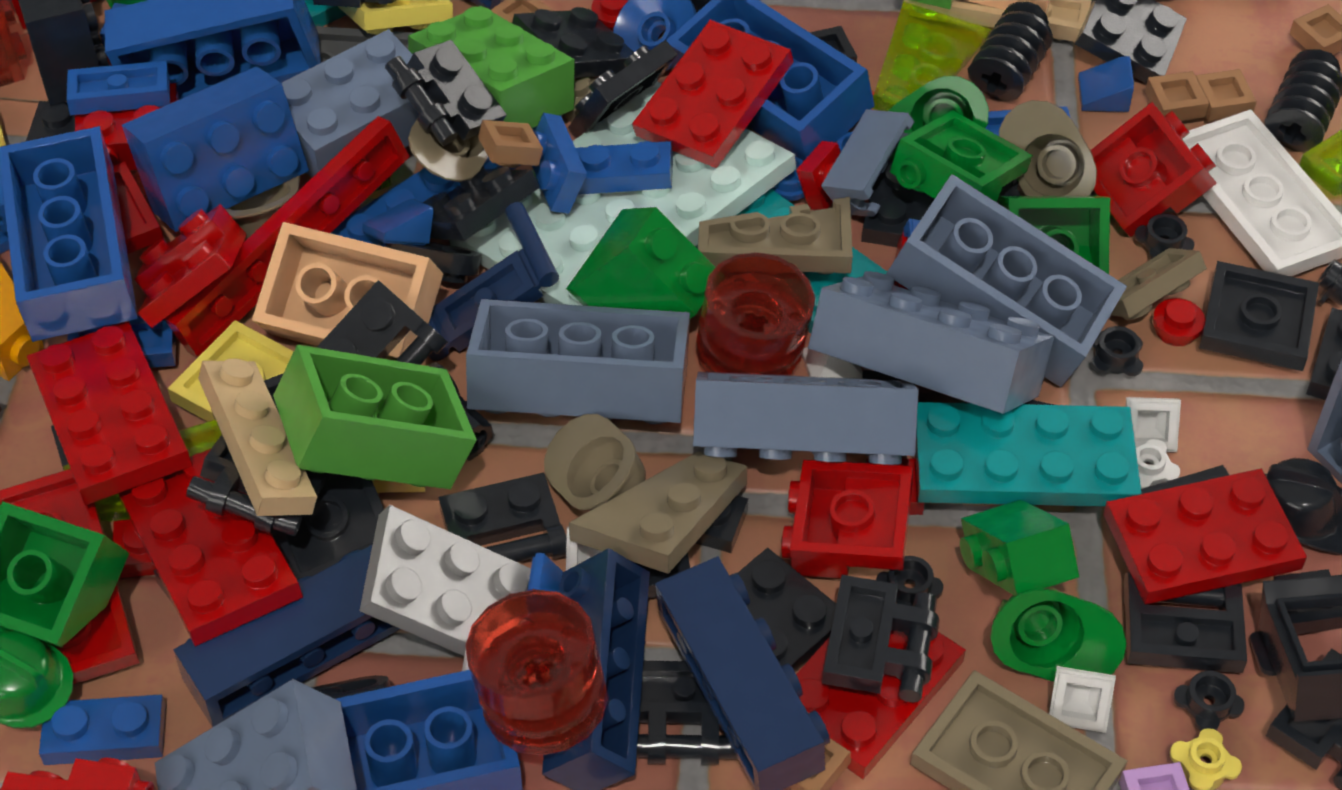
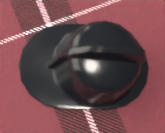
(1309, 502)

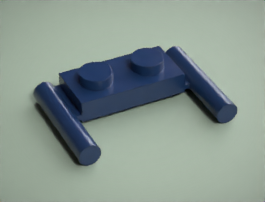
(512, 279)

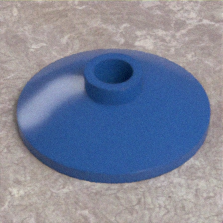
(644, 20)

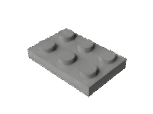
(434, 579)

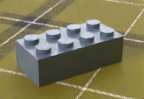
(996, 259)
(932, 341)
(578, 361)
(805, 415)

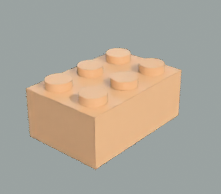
(323, 276)

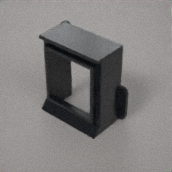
(1312, 687)

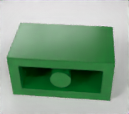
(1019, 547)

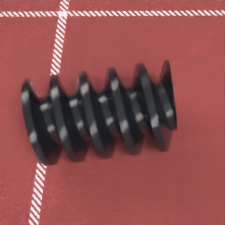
(1012, 51)
(1306, 100)

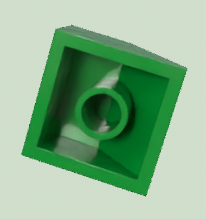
(1073, 221)
(643, 266)
(53, 574)

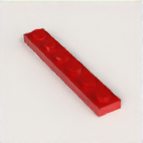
(318, 205)

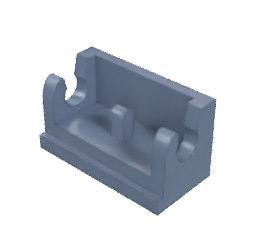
(866, 158)

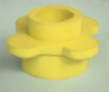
(1201, 774)

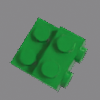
(957, 148)

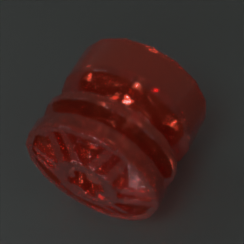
(754, 316)
(537, 671)

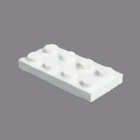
(1267, 197)

